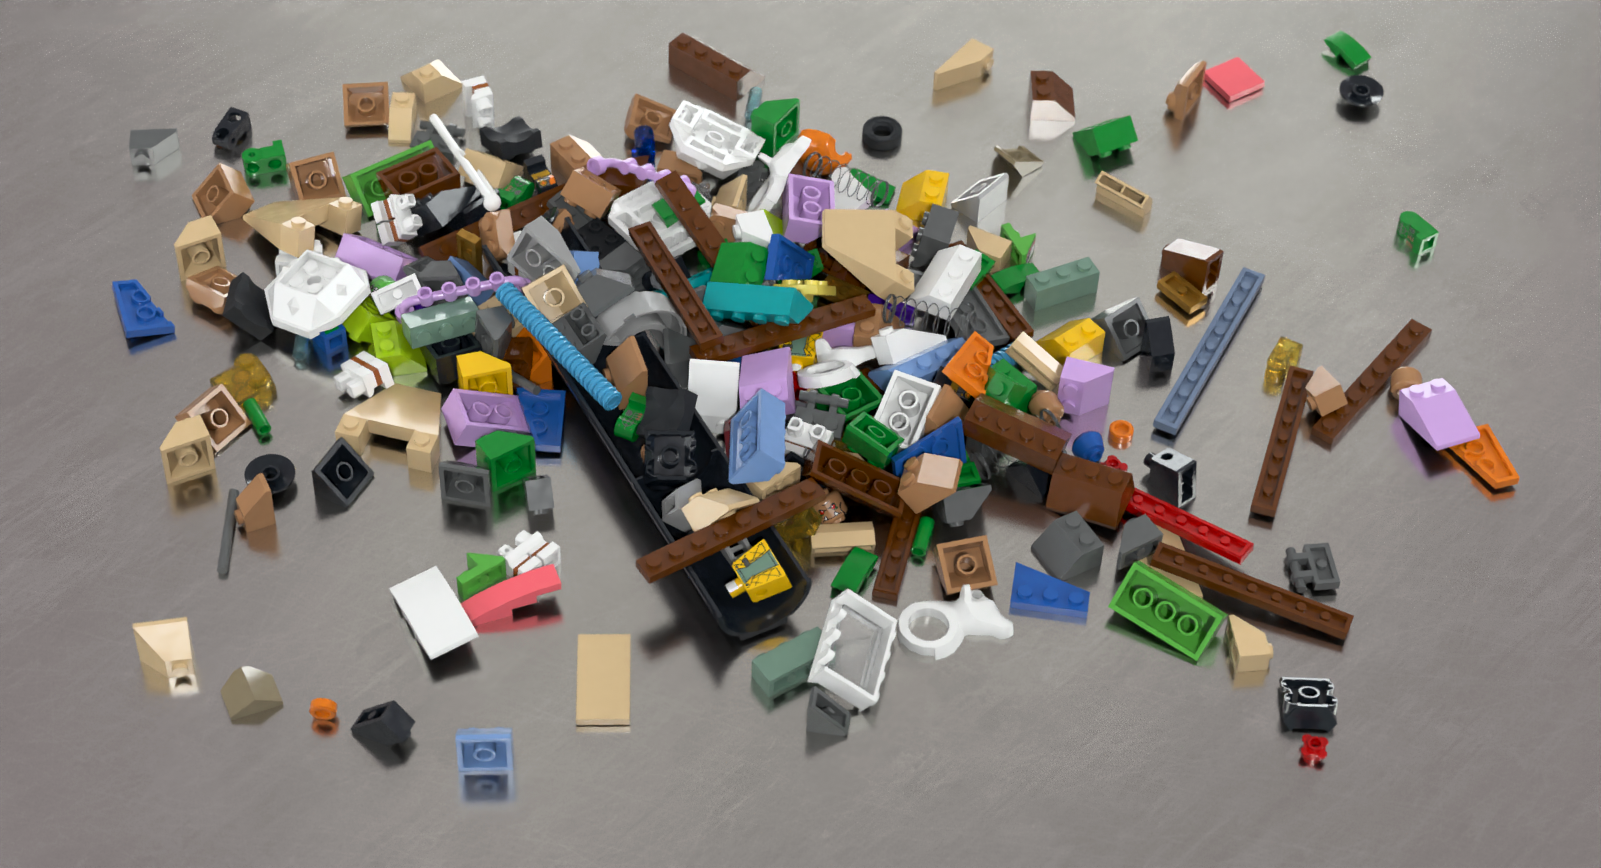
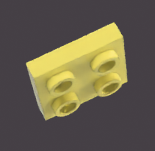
(809, 288)

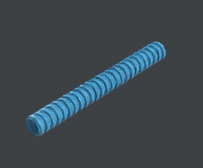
(559, 346)

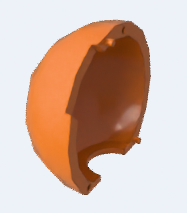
(824, 145)

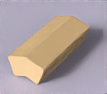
(1123, 194)
(1035, 361)
(843, 537)

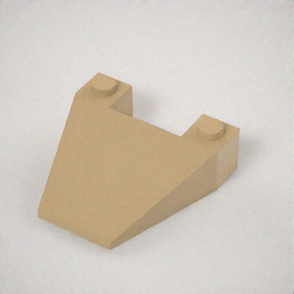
(293, 223)
(868, 246)
(399, 414)

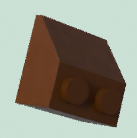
(1050, 97)

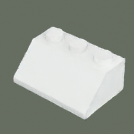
(752, 228)
(947, 280)
(907, 406)

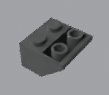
(935, 235)
(582, 331)

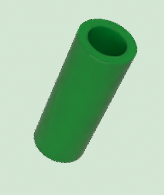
(257, 416)
(922, 536)

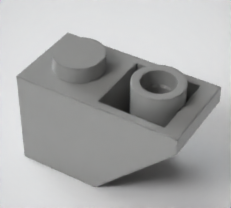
(671, 505)

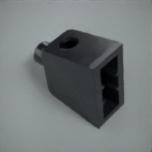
(1172, 475)

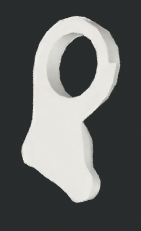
(779, 169)
(842, 200)
(834, 365)
(966, 616)

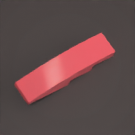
(512, 593)

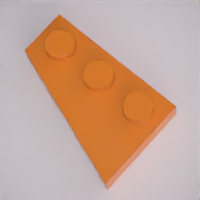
(971, 365)
(1488, 458)

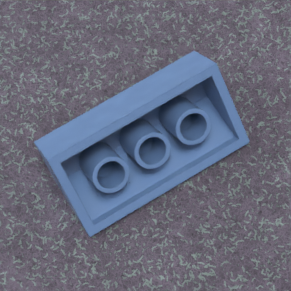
(921, 365)
(757, 440)

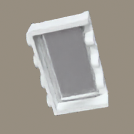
(853, 649)

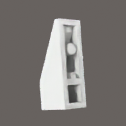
(898, 344)

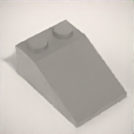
(541, 250)

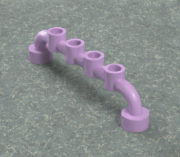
(599, 165)
(451, 292)

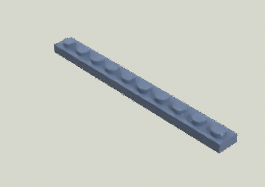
(1208, 351)

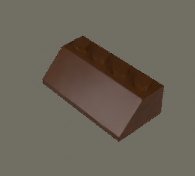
(712, 67)
(1015, 433)
(854, 478)

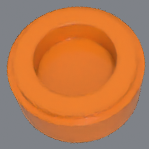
(1121, 431)
(323, 708)

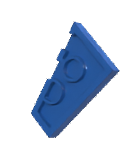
(787, 260)
(138, 312)
(544, 417)
(944, 441)
(1047, 594)

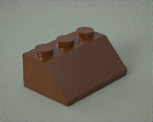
(420, 175)
(1090, 489)

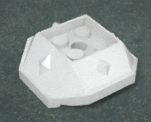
(713, 141)
(637, 209)
(315, 294)

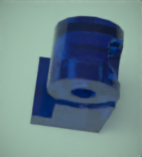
(644, 143)

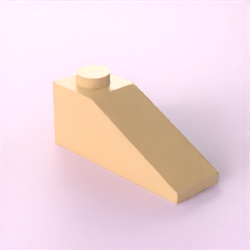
(964, 65)

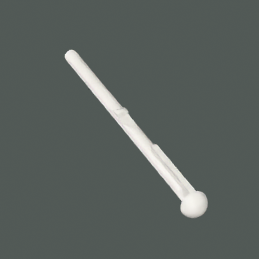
(492, 200)

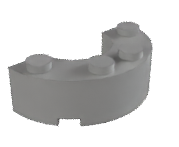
(639, 313)

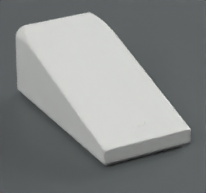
(392, 295)

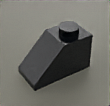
(1158, 345)
(384, 724)

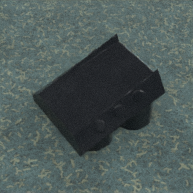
(669, 458)
(1308, 703)

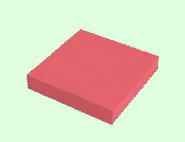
(1233, 79)

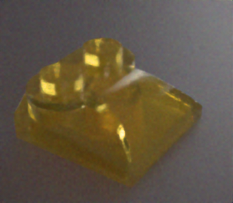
(246, 379)

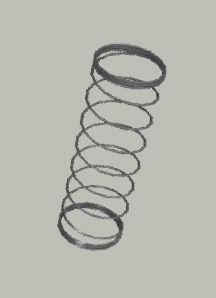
(873, 191)
(974, 321)
(984, 461)

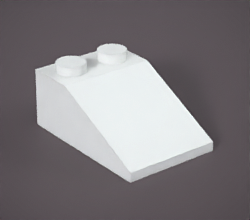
(716, 389)

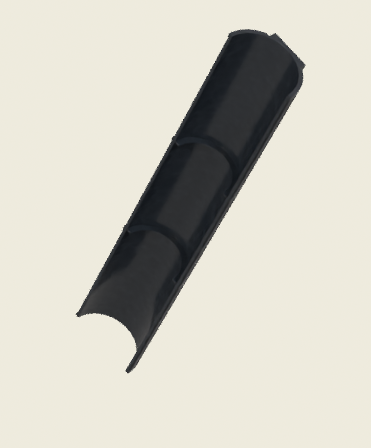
(711, 574)

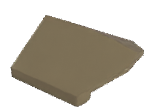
(1019, 159)
(249, 692)

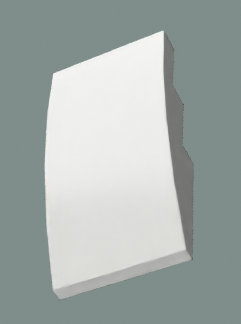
(433, 612)

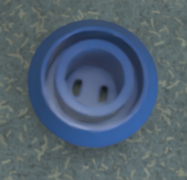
(1088, 446)

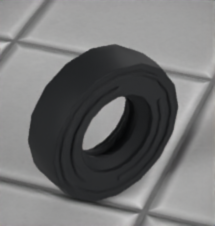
(882, 123)

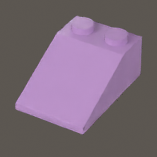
(771, 372)
(479, 413)
(1437, 414)

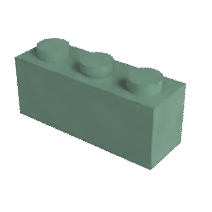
(1061, 283)
(439, 322)
(786, 663)

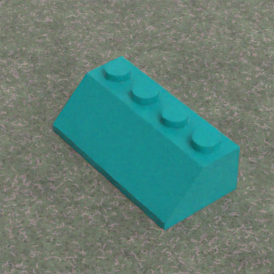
(755, 303)

